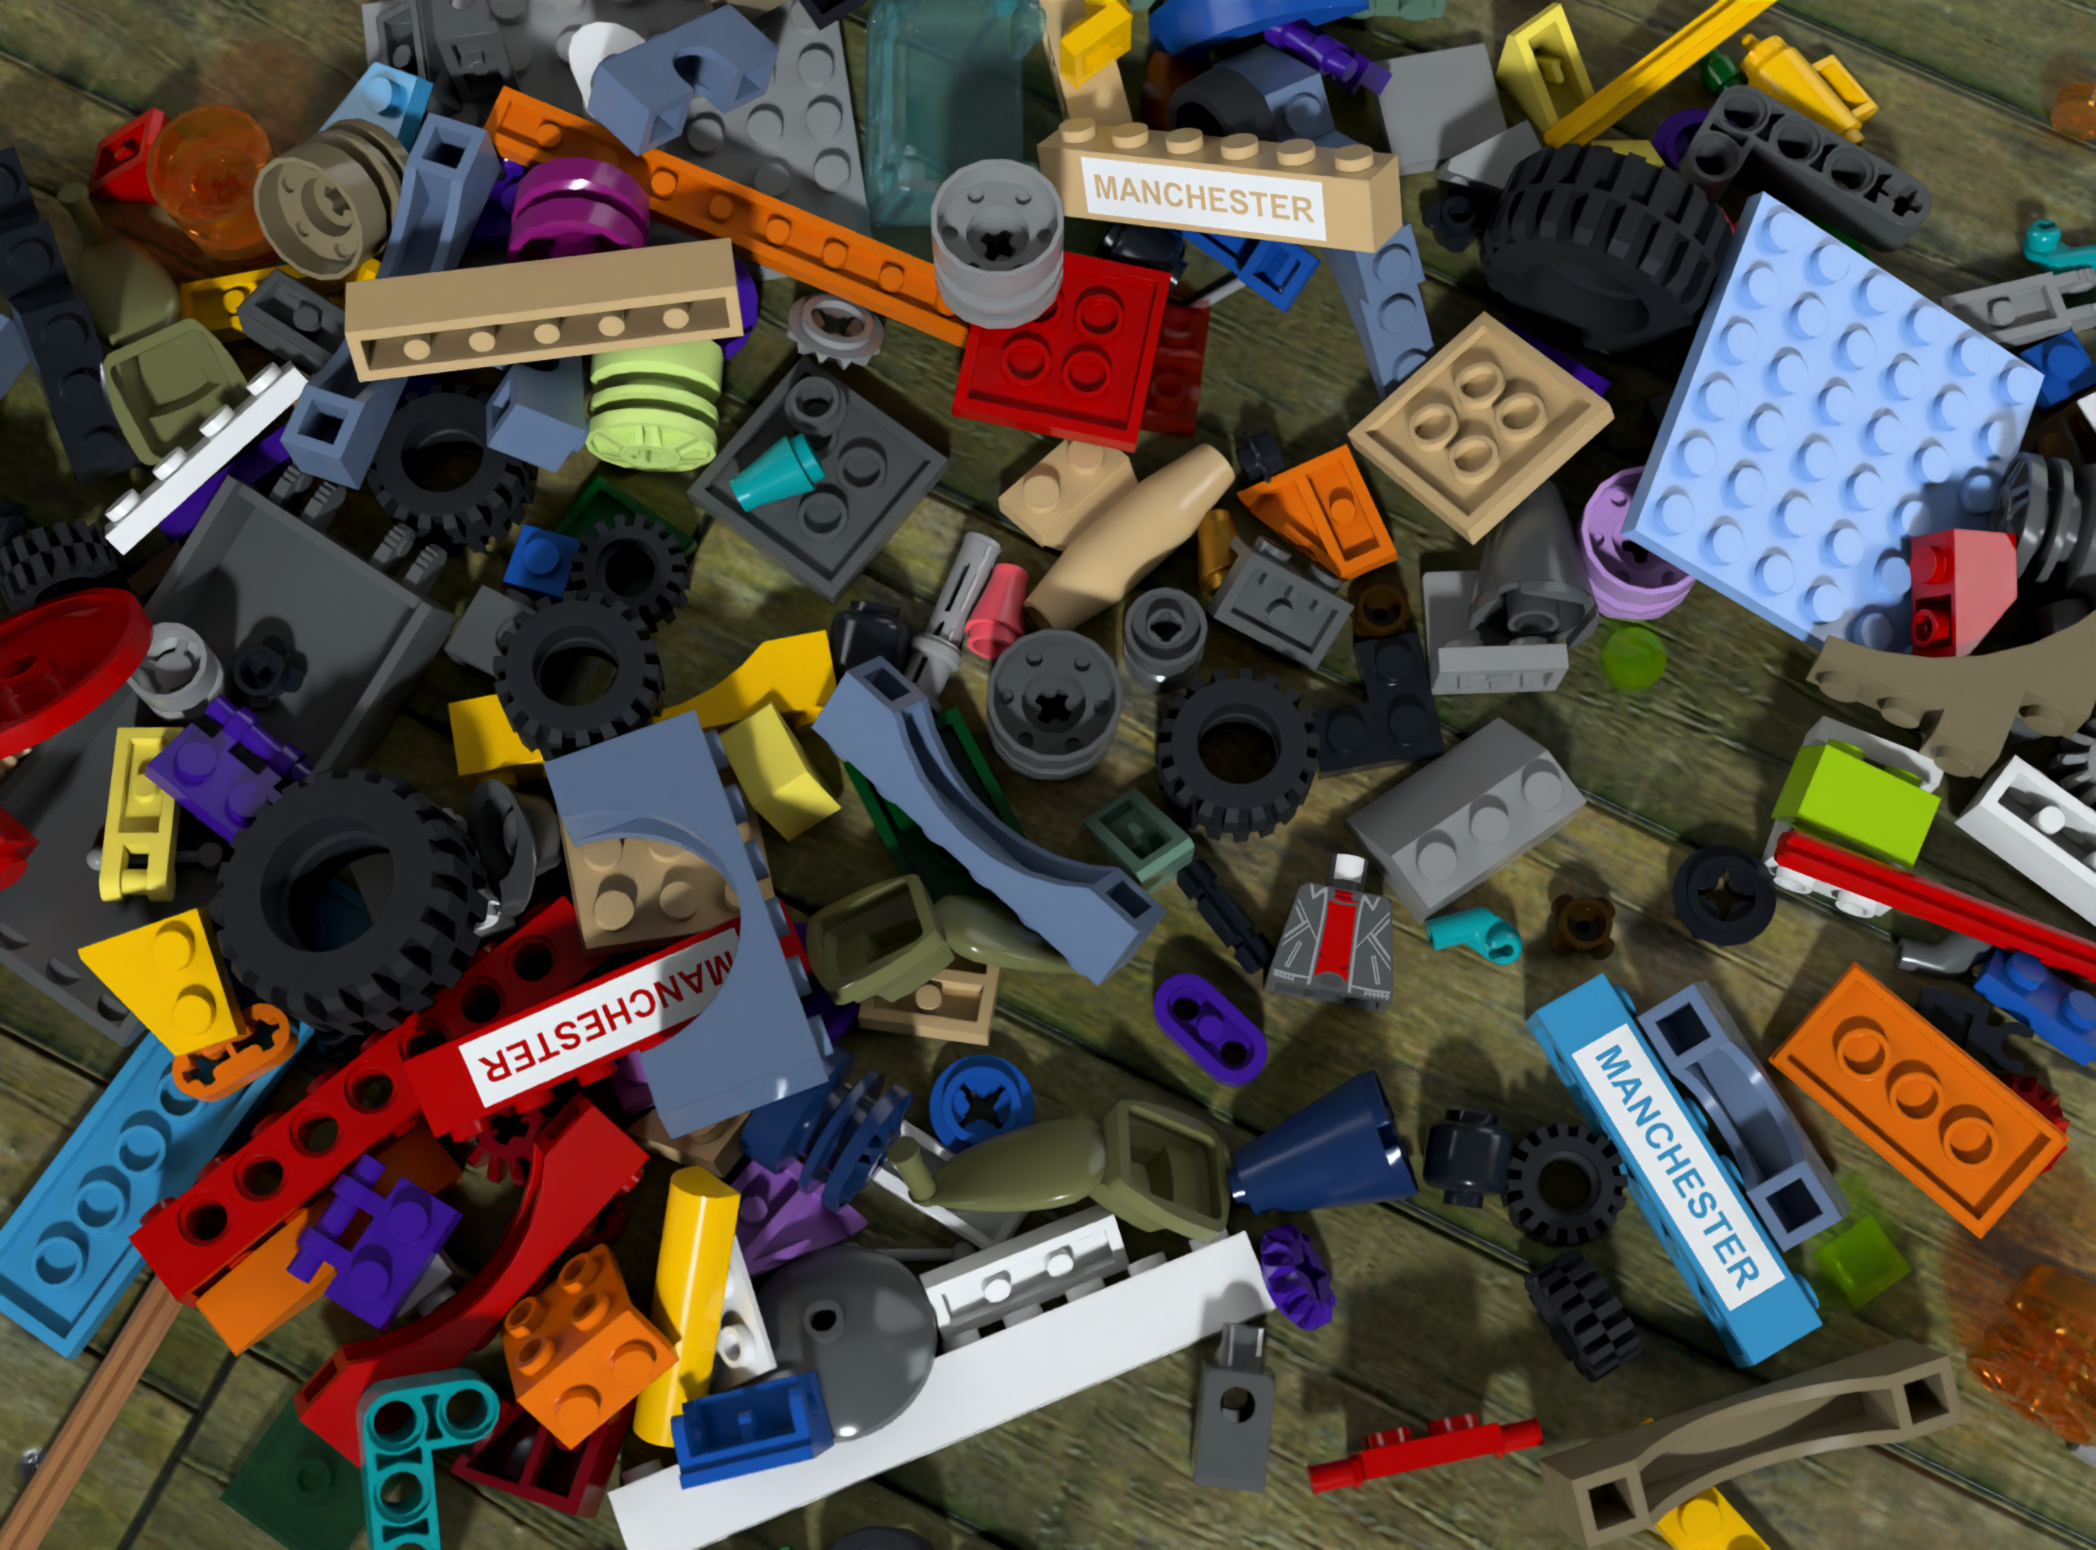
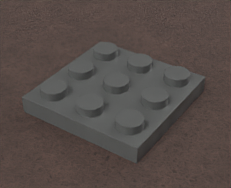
(831, 533)

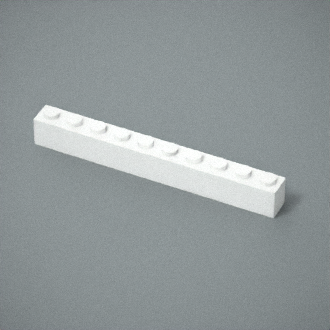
(973, 1390)

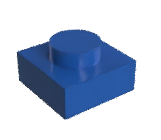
(2066, 370)
(542, 563)

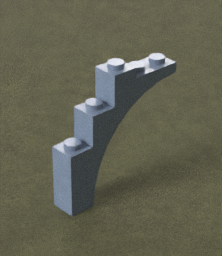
(1376, 286)

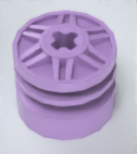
(1621, 585)

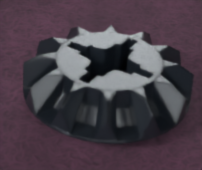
(1744, 878)

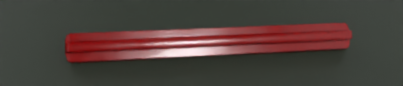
(1936, 903)

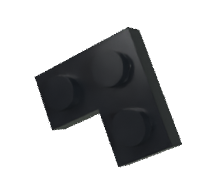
(1395, 721)

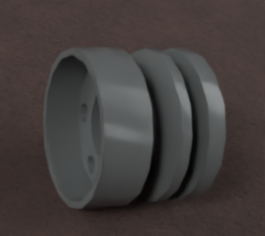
(2051, 522)
(1045, 671)

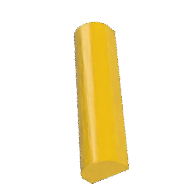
(688, 1294)

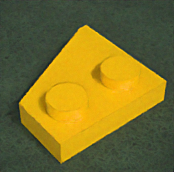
(172, 980)

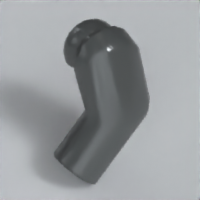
(1943, 961)

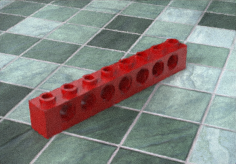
(171, 1227)

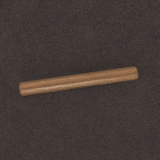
(90, 1419)

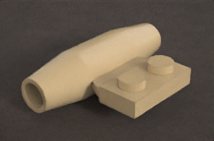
(1107, 522)

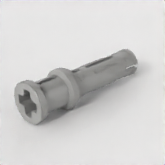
(936, 650)

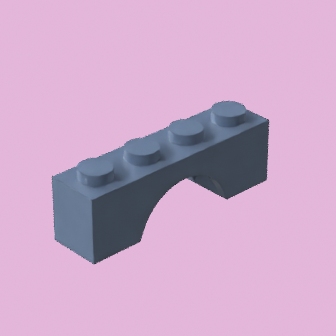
(1773, 1152)

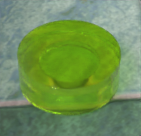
(1633, 660)

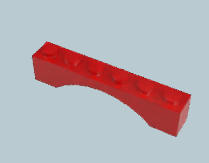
(573, 1174)

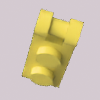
(139, 820)

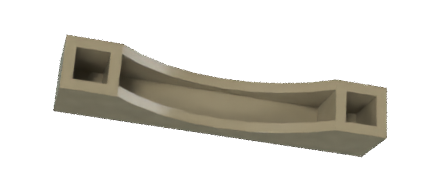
(1649, 1470)

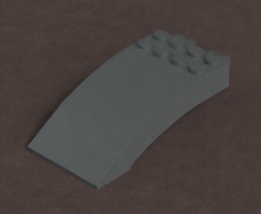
(239, 578)

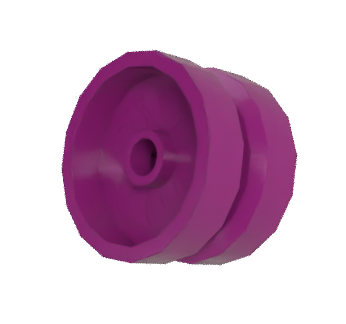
(576, 210)

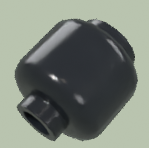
(1144, 247)
(867, 633)
(1467, 1157)

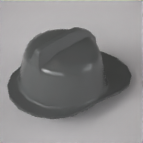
(515, 840)

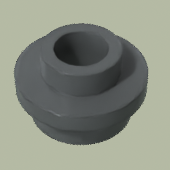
(812, 391)

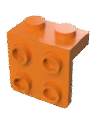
(582, 1348)

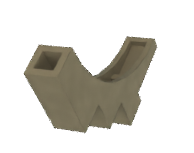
(1969, 699)

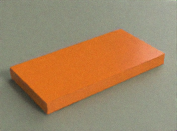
(1918, 1100)

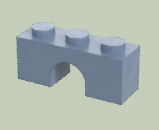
(649, 88)
(539, 411)

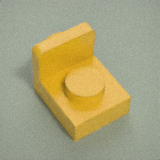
(1095, 40)

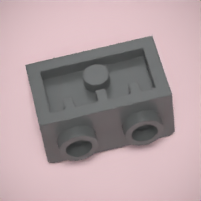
(1279, 602)

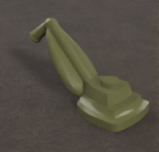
(164, 371)
(896, 940)
(1142, 1166)

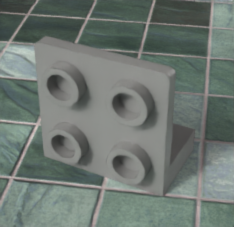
(1461, 661)

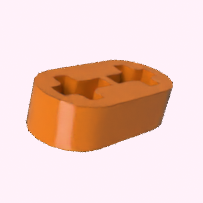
(243, 1065)

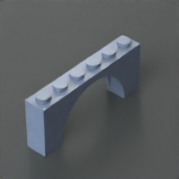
(754, 1034)

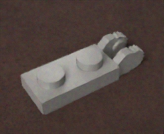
(2025, 308)

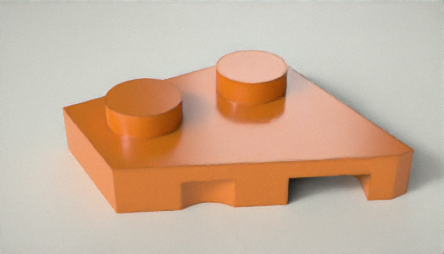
(1324, 514)

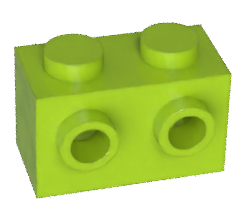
(1856, 804)

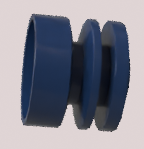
(831, 1126)

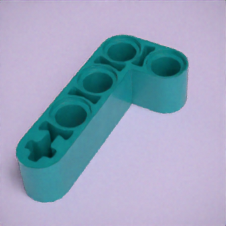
(410, 1450)

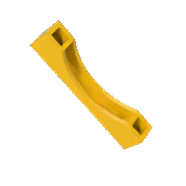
(788, 671)

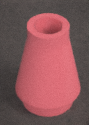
(999, 613)

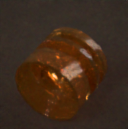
(205, 180)
(2049, 1359)

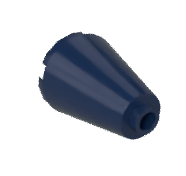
(1327, 1155)

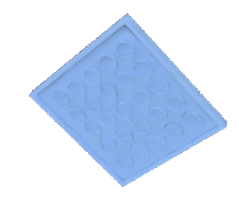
(1824, 434)

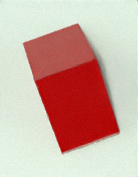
(122, 161)

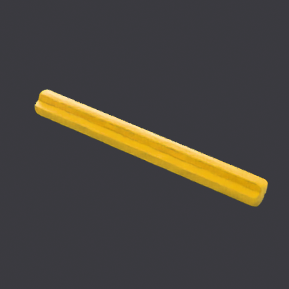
(1653, 71)

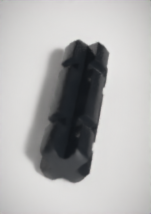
(1225, 916)

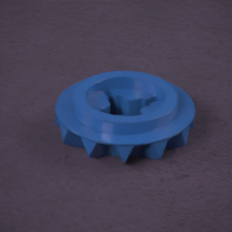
(981, 1076)

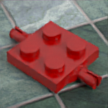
(1447, 1442)

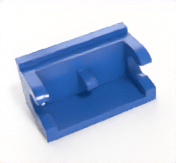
(751, 1429)

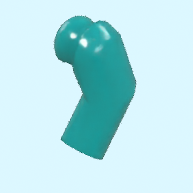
(2048, 253)
(1479, 930)

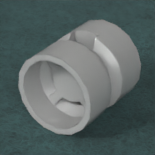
(180, 676)

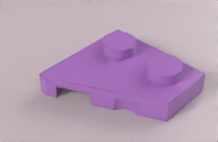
(784, 1223)

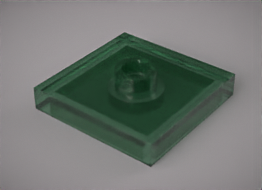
(302, 1488)

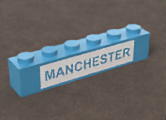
(1674, 1172)

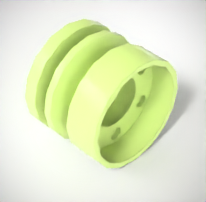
(656, 406)

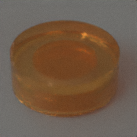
(2075, 111)

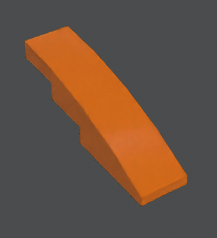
(261, 1292)

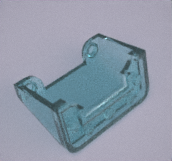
(941, 96)

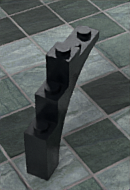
(56, 332)

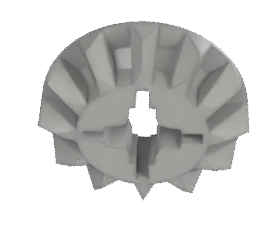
(836, 315)

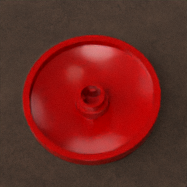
(66, 661)

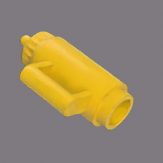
(1817, 91)

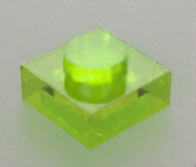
(1861, 1262)

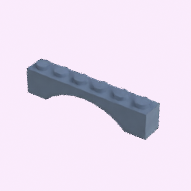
(439, 205)
(890, 736)

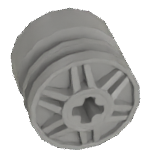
(998, 243)

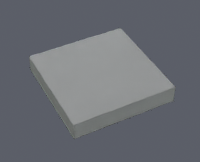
(1438, 106)

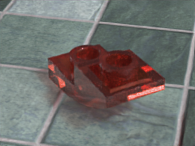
(1177, 372)

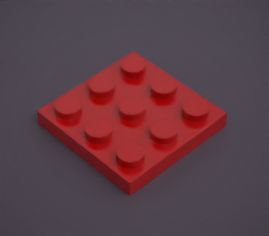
(1078, 365)

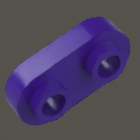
(1212, 1029)

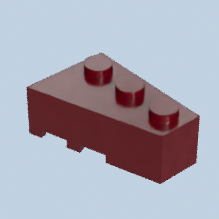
(535, 1465)

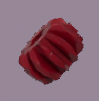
(516, 1155)

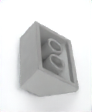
(1465, 817)

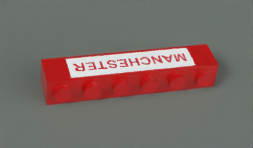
(576, 1032)

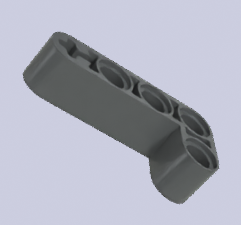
(1883, 224)

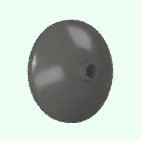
(876, 1350)

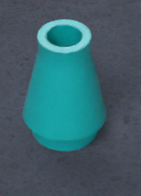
(779, 473)

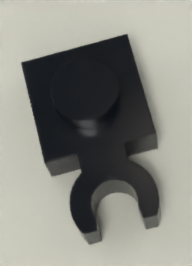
(1966, 1026)

